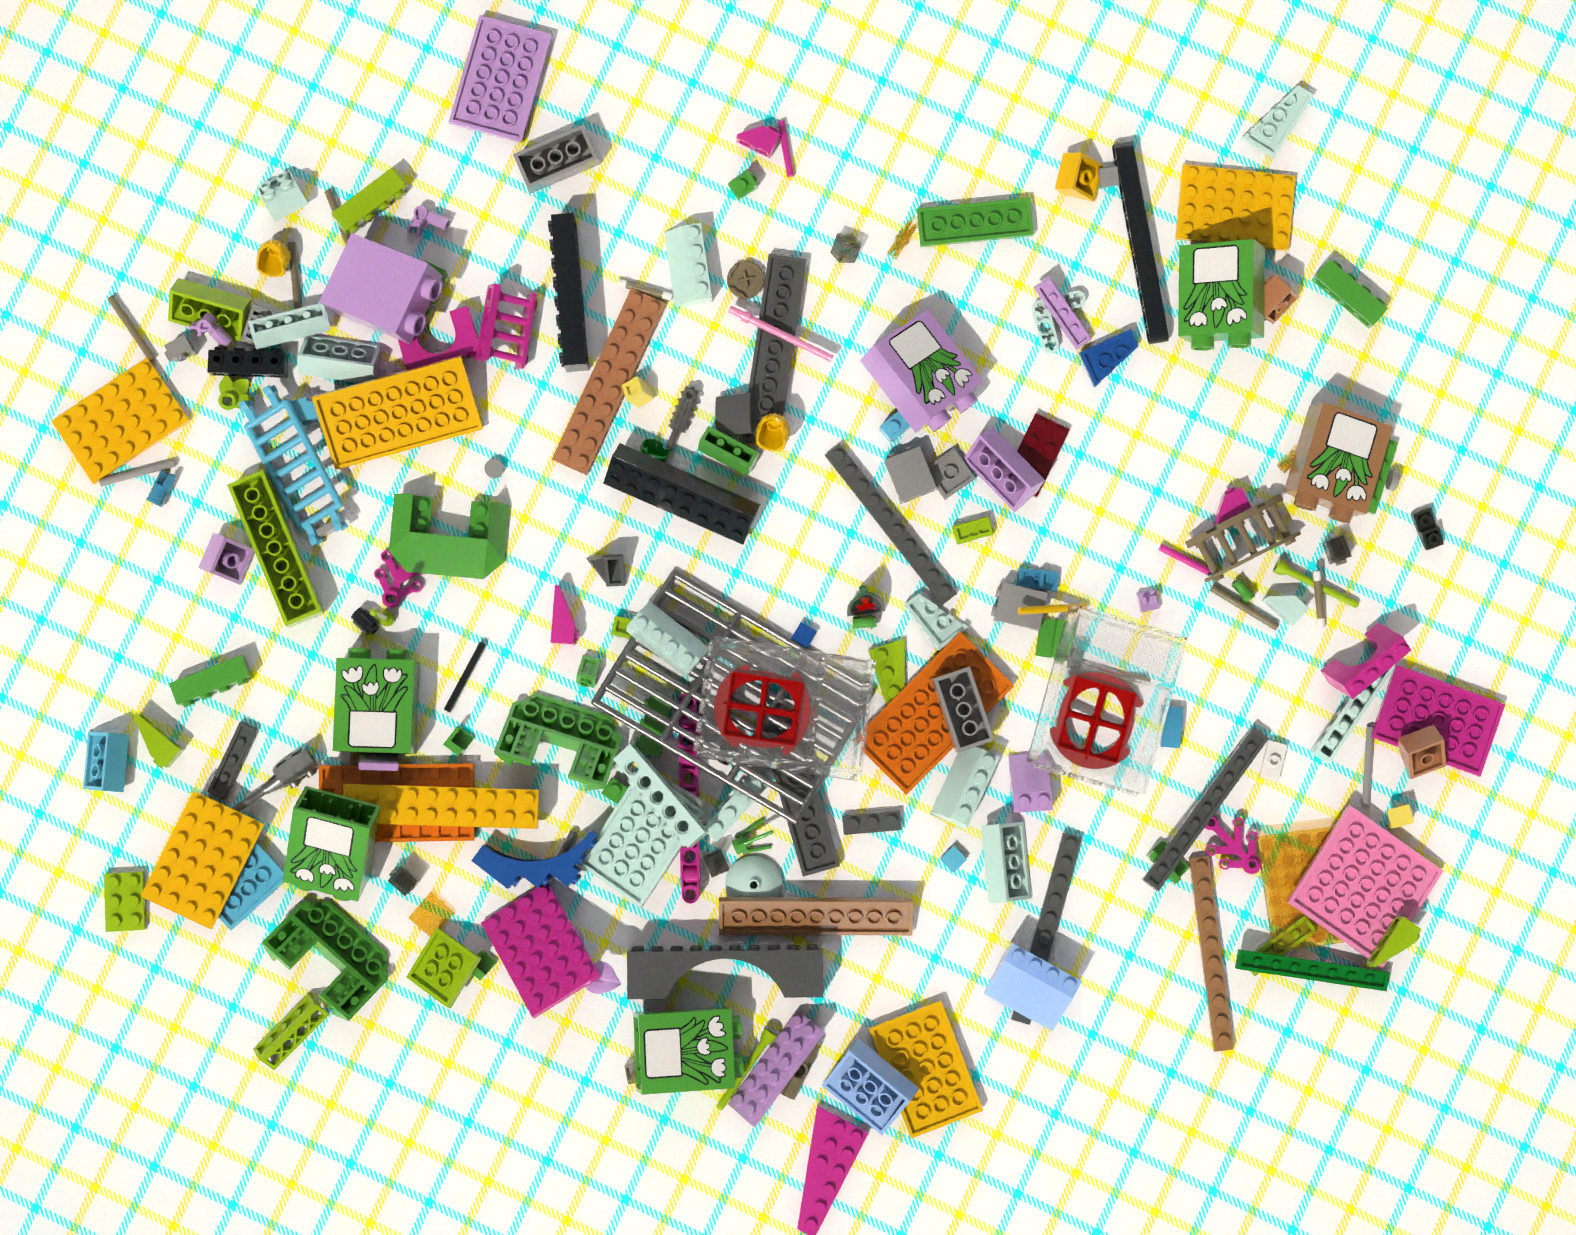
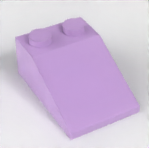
(1028, 786)

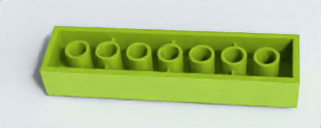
(276, 548)

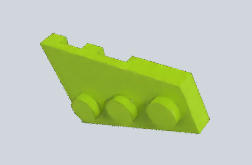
(890, 668)

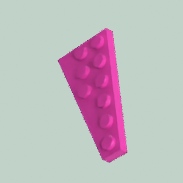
(830, 1158)

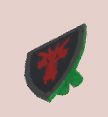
(865, 603)

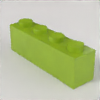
(369, 201)

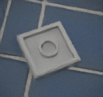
(950, 473)

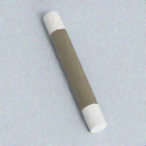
(644, 289)
(1319, 599)

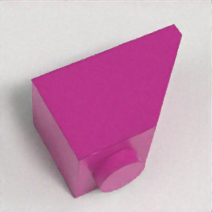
(760, 139)
(1231, 505)

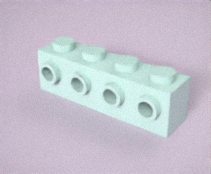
(289, 325)
(733, 809)

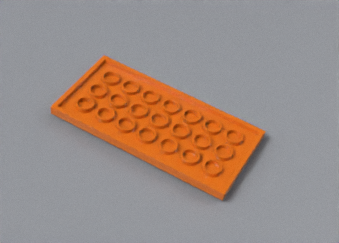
(911, 730)

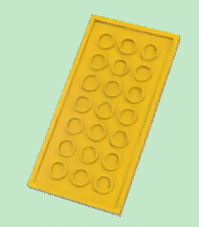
(397, 412)

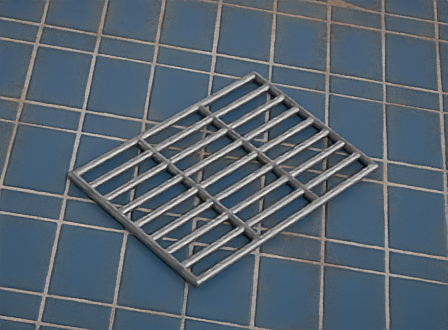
(691, 692)

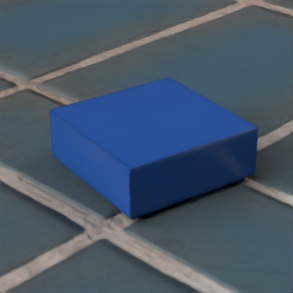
(804, 634)

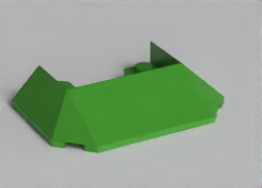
(444, 554)
(563, 725)
(339, 941)

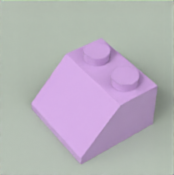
(226, 558)

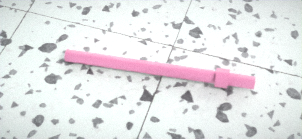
(748, 318)

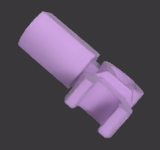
(421, 214)
(208, 324)

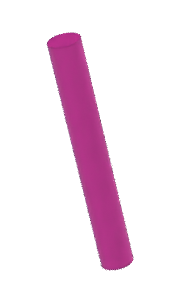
(785, 148)
(1184, 559)

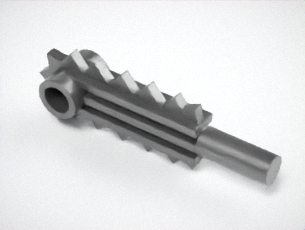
(682, 414)

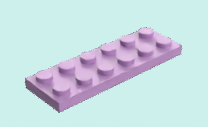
(776, 1068)

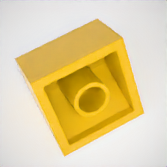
(1078, 176)

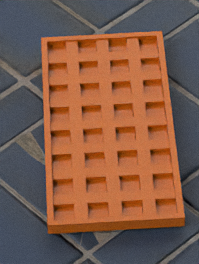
(434, 775)

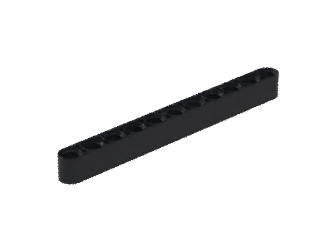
(1140, 243)

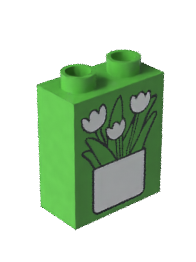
(1221, 293)
(376, 702)
(331, 844)
(686, 1050)

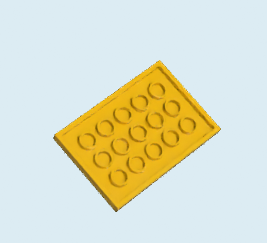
(1235, 206)
(120, 420)
(202, 860)
(928, 1055)

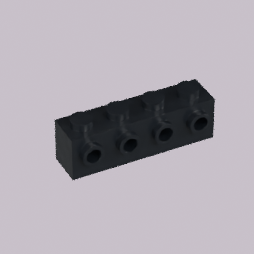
(247, 363)

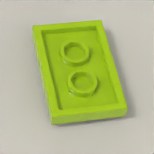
(123, 903)

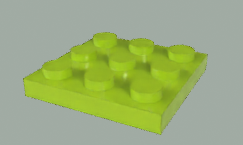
(443, 967)

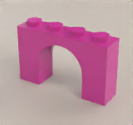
(464, 344)
(1354, 679)

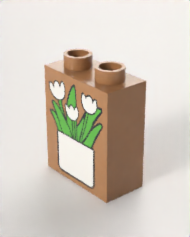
(1337, 461)

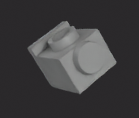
(179, 349)

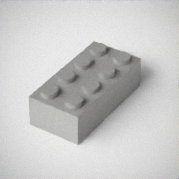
(556, 159)
(962, 709)

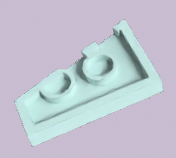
(934, 622)

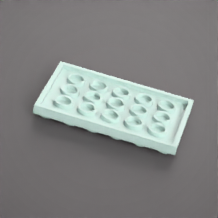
(635, 846)

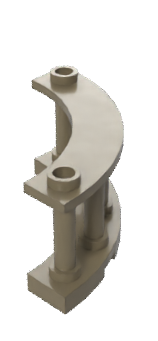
(1238, 522)

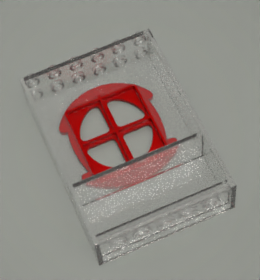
(1118, 658)
(828, 714)

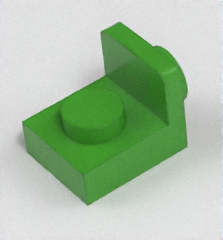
(743, 184)
(588, 671)

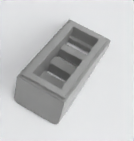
(252, 316)

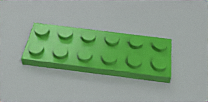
(974, 222)

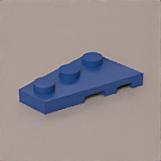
(1107, 355)

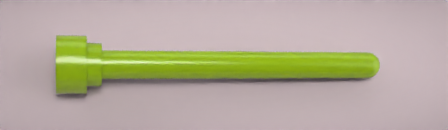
(1283, 568)
(385, 618)
(767, 1038)

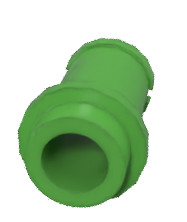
(1243, 590)
(864, 622)

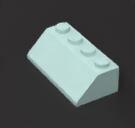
(688, 265)
(339, 359)
(667, 639)
(965, 786)
(1006, 862)

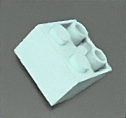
(282, 195)

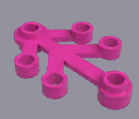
(399, 576)
(1235, 847)

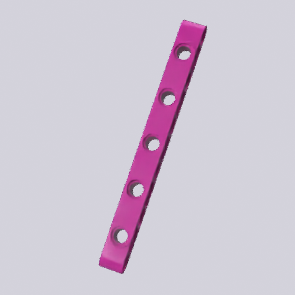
(689, 869)

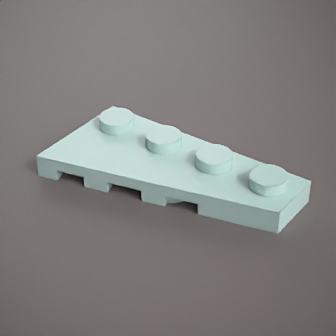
(1275, 127)

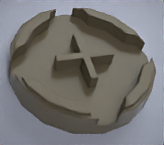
(745, 280)

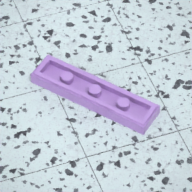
(1062, 313)

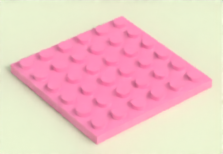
(1363, 882)

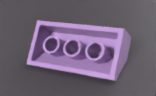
(1003, 469)

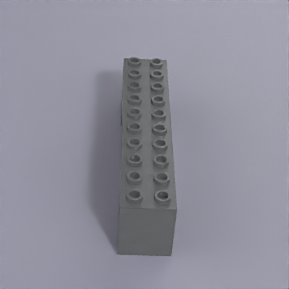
(792, 968)

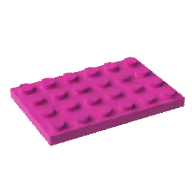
(1460, 716)
(540, 950)

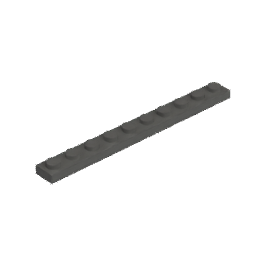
(890, 524)
(1205, 809)
(1053, 903)

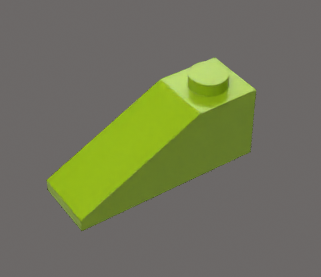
(159, 745)
(1397, 938)

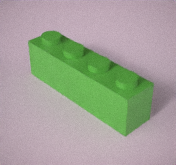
(1349, 293)
(211, 680)

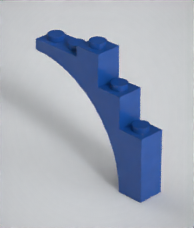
(508, 869)

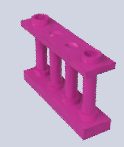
(488, 332)

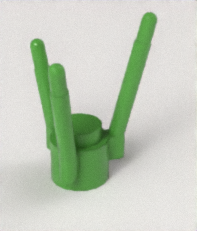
(742, 843)

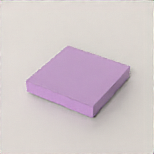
(378, 761)

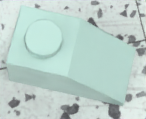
(1288, 608)

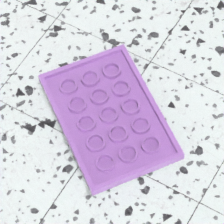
(500, 79)

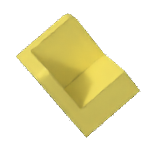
(637, 392)
(1399, 816)

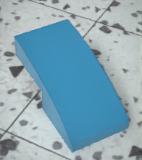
(1037, 579)
(1172, 728)

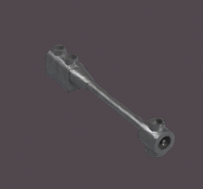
(286, 774)

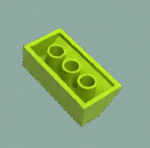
(192, 301)

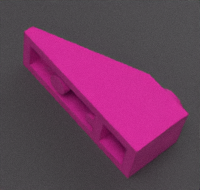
(563, 624)

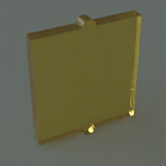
(431, 914)

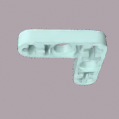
(1047, 317)

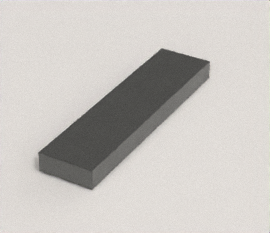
(232, 760)

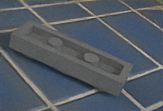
(871, 822)

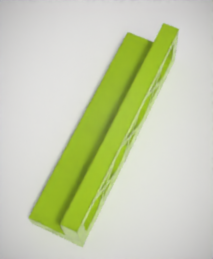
(287, 1030)

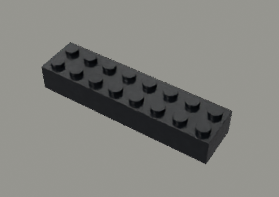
(569, 291)
(681, 493)

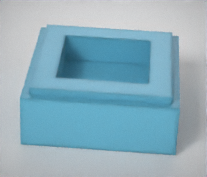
(953, 859)

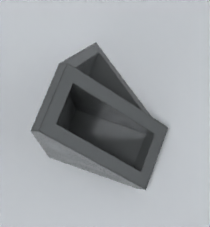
(610, 568)

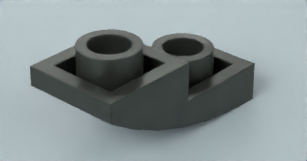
(1426, 528)

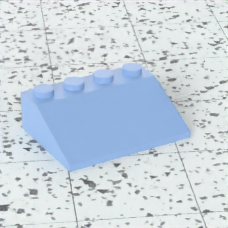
(1032, 986)
(870, 1087)

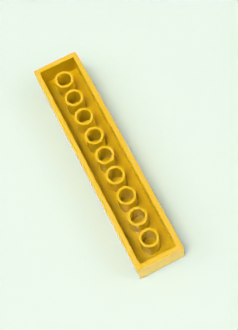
(451, 805)

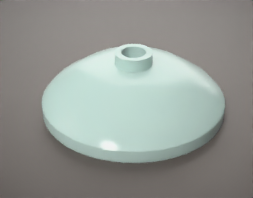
(753, 869)

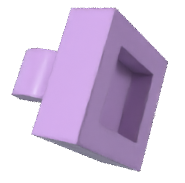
(1148, 601)

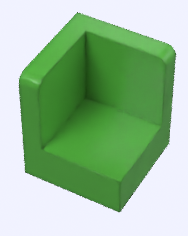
(458, 741)
(484, 965)

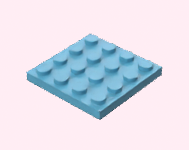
(256, 882)

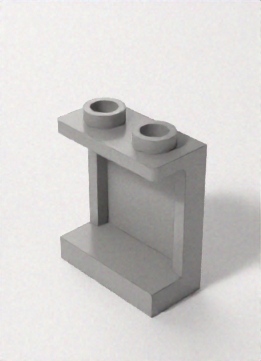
(910, 474)
(1012, 597)

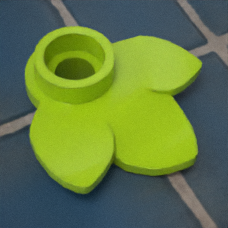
(235, 390)

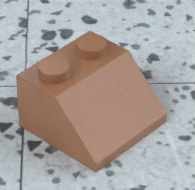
(1277, 298)
(1422, 751)

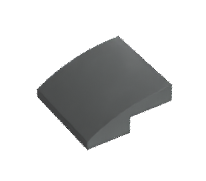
(734, 414)

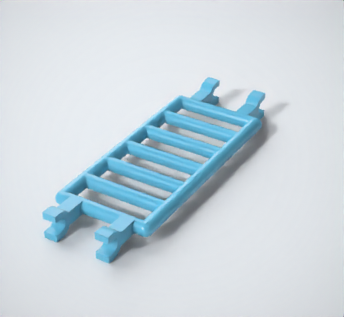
(254, 419)

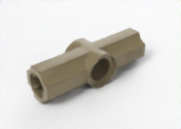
(795, 1083)

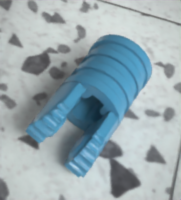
(161, 488)

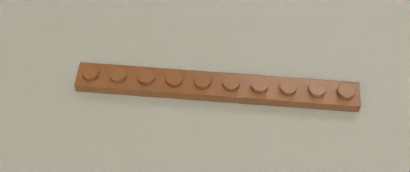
(1211, 953)

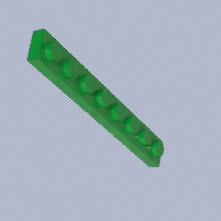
(1312, 970)

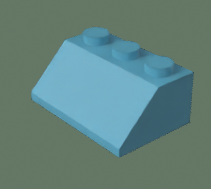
(106, 761)

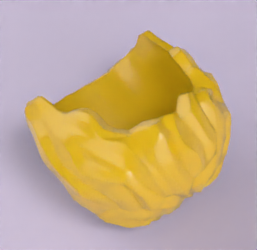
(273, 259)
(772, 432)

